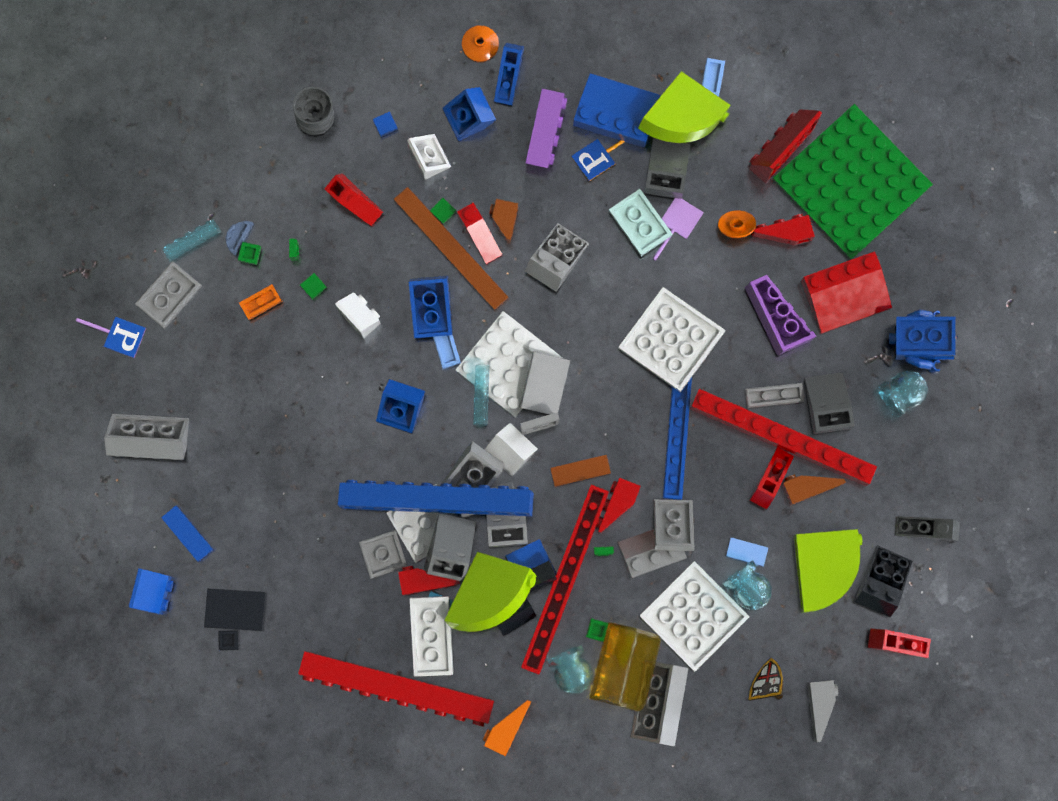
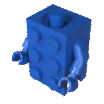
(924, 338)

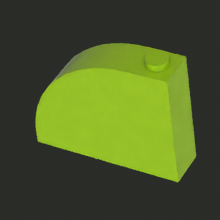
(684, 112)
(826, 566)
(489, 593)

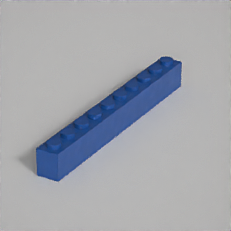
(436, 498)

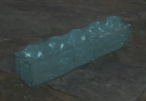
(191, 240)
(481, 394)

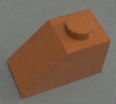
(504, 217)

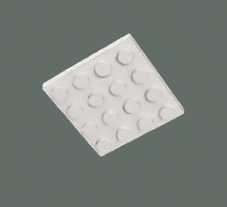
(671, 339)
(508, 352)
(694, 616)

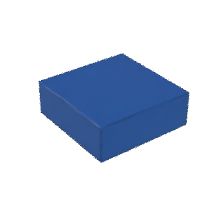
(385, 124)

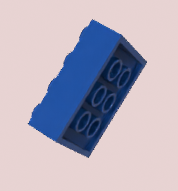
(614, 109)

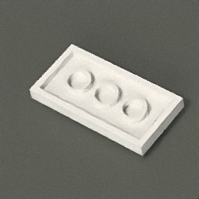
(431, 636)

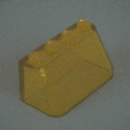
(625, 667)

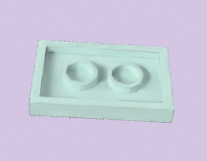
(640, 222)

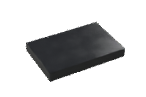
(235, 609)

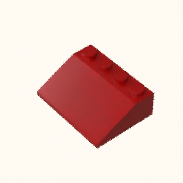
(784, 144)
(847, 292)

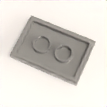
(168, 294)
(544, 383)
(673, 525)

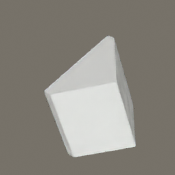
(428, 155)
(511, 448)

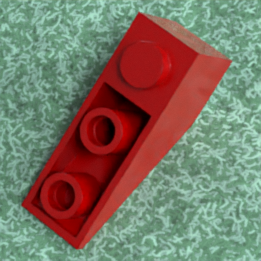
(353, 199)
(791, 232)
(622, 500)

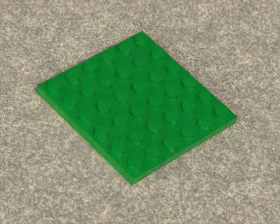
(852, 182)

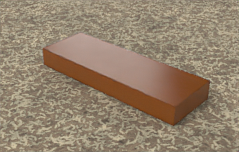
(580, 470)

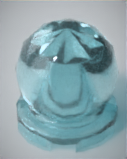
(905, 391)
(750, 588)
(572, 671)

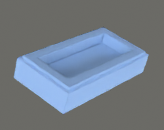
(713, 75)
(447, 351)
(746, 551)

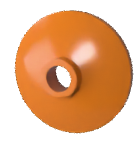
(480, 52)
(737, 224)

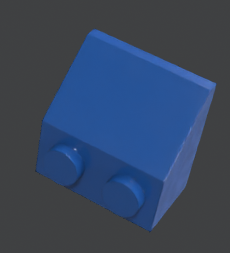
(469, 113)
(400, 406)

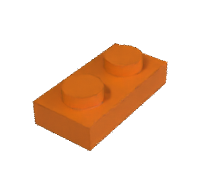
(260, 302)

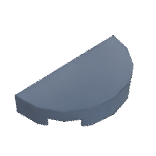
(236, 235)

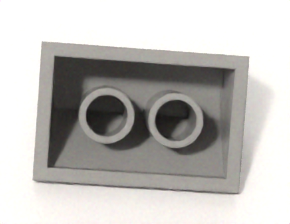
(642, 557)

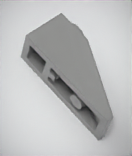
(822, 701)

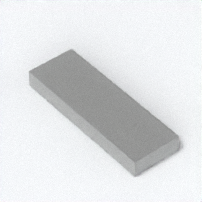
(774, 395)

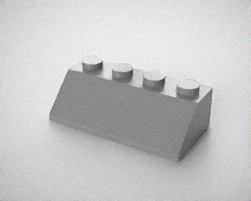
(147, 436)
(662, 710)

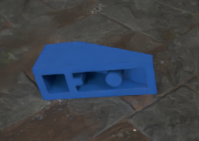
(508, 73)

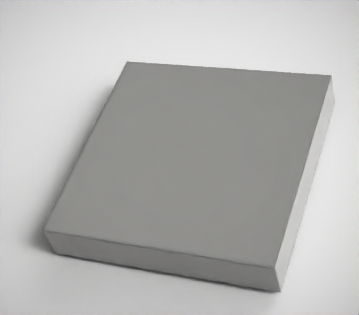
(539, 423)
(383, 554)

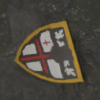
(767, 682)

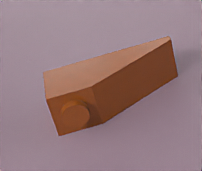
(805, 487)

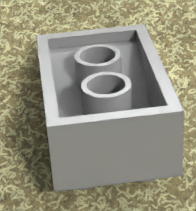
(474, 468)

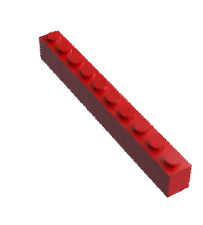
(783, 437)
(565, 580)
(396, 687)

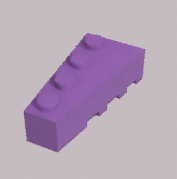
(545, 128)
(777, 316)

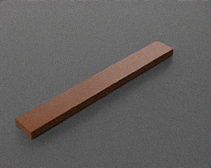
(451, 248)

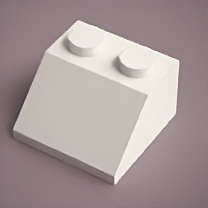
(356, 312)

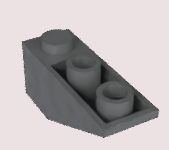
(928, 528)

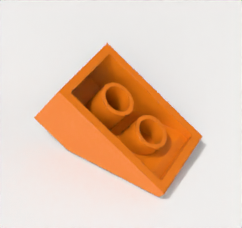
(503, 733)

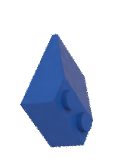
(430, 306)
(151, 591)

